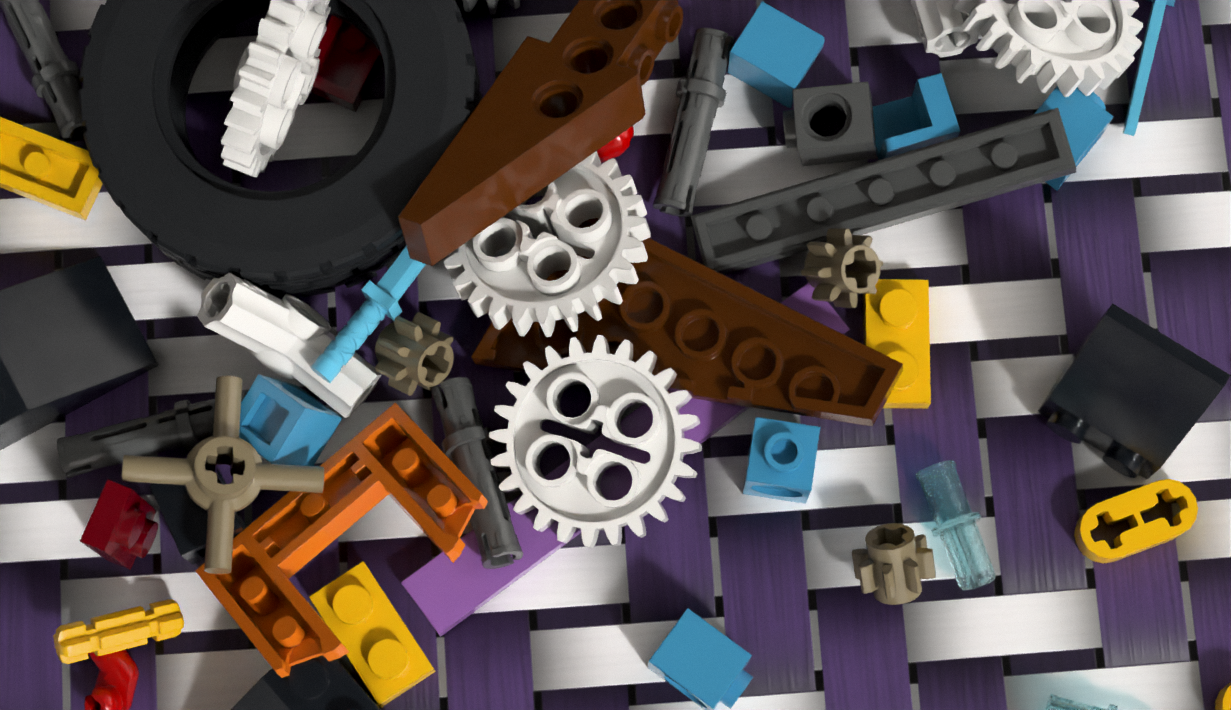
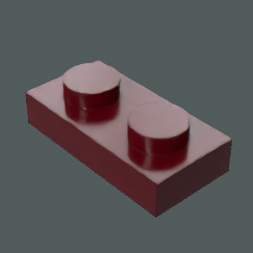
(345, 64)
(120, 526)

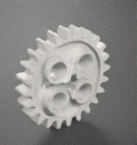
(1057, 39)
(272, 81)
(517, 281)
(576, 496)

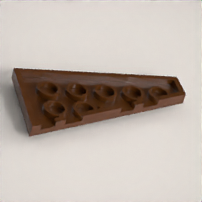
(719, 342)

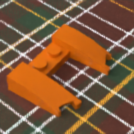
(380, 461)

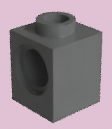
(852, 143)

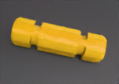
(118, 631)

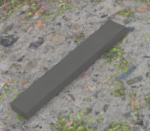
(885, 192)

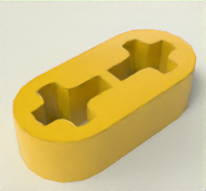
(1130, 507)

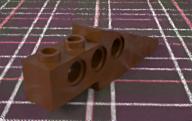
(540, 120)

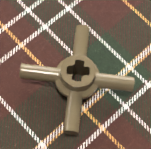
(200, 477)

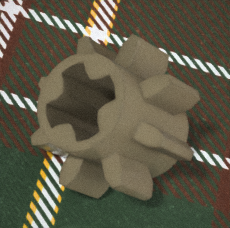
(842, 267)
(414, 353)
(893, 563)

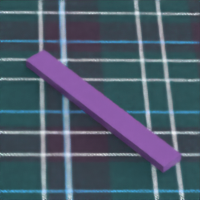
(455, 590)

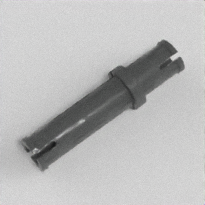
(53, 73)
(699, 98)
(145, 436)
(470, 451)

